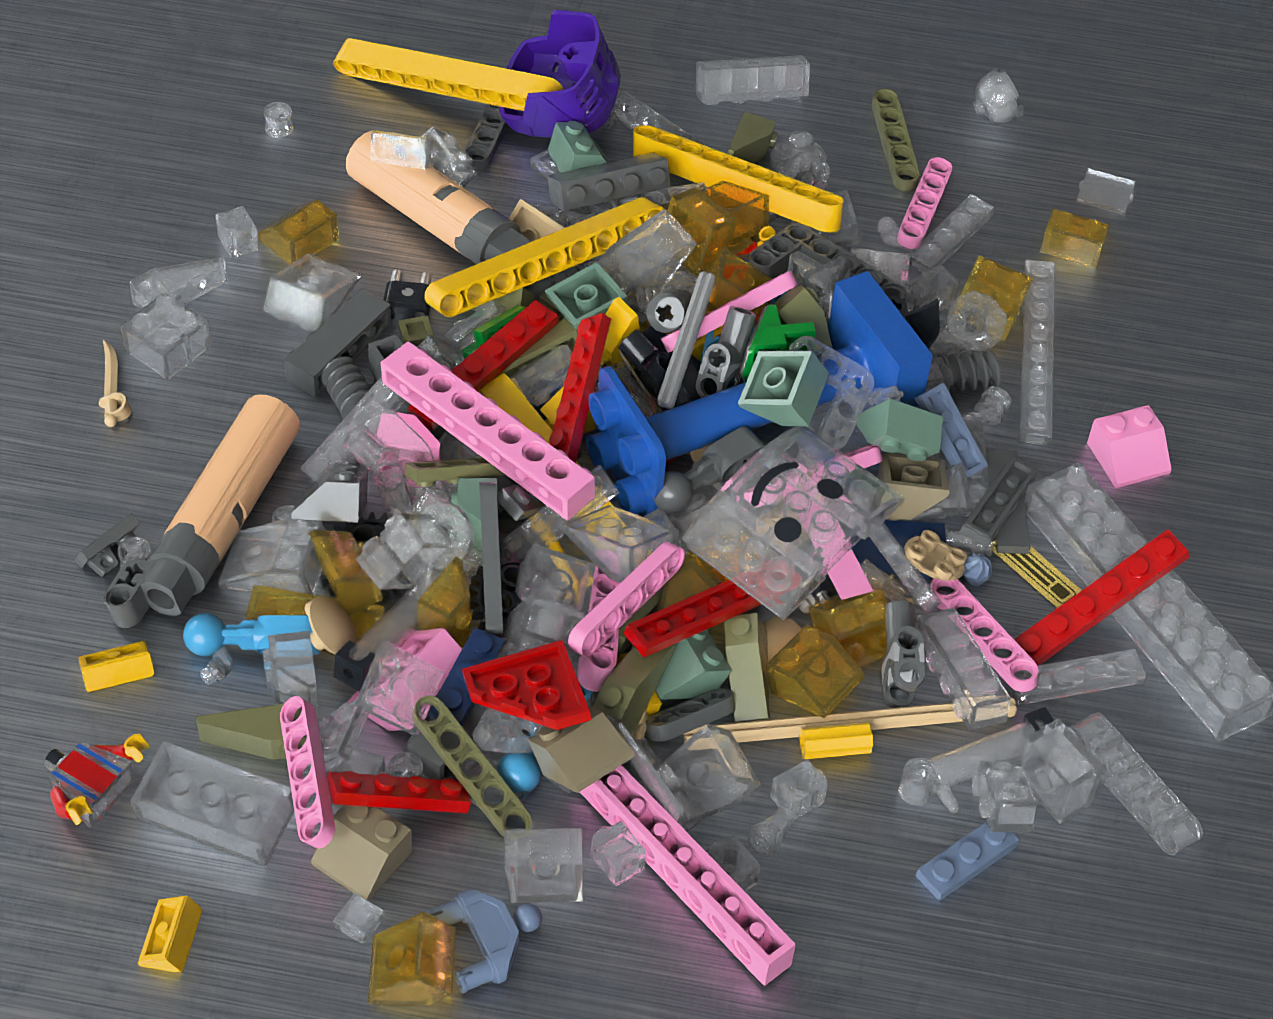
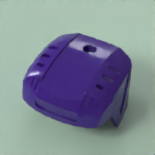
(584, 70)

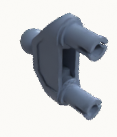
(493, 931)

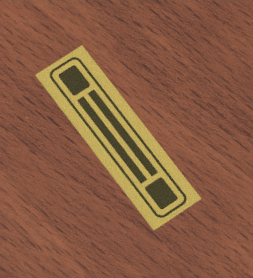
(1041, 575)

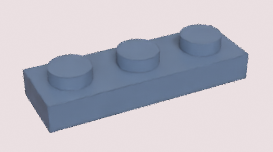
(956, 438)
(965, 860)

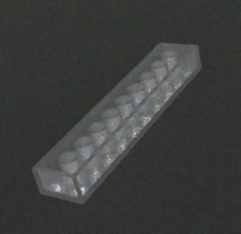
(1166, 617)

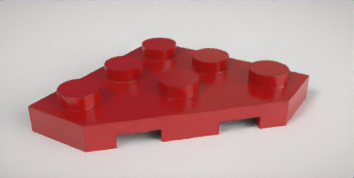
(531, 686)

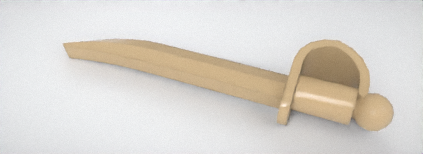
(111, 398)

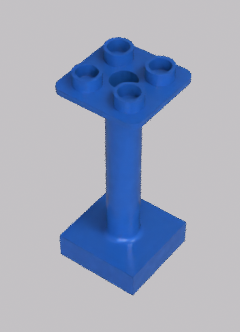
(636, 448)

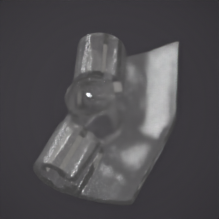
(389, 442)
(660, 781)

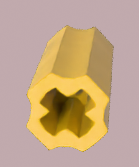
(836, 740)

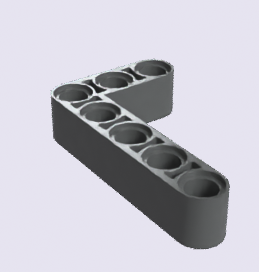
(774, 254)

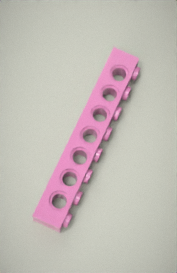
(488, 430)
(694, 875)

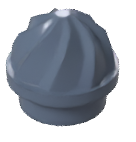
(977, 569)

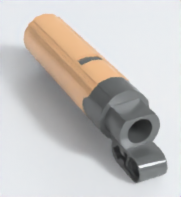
(440, 207)
(208, 516)

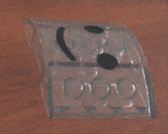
(789, 518)

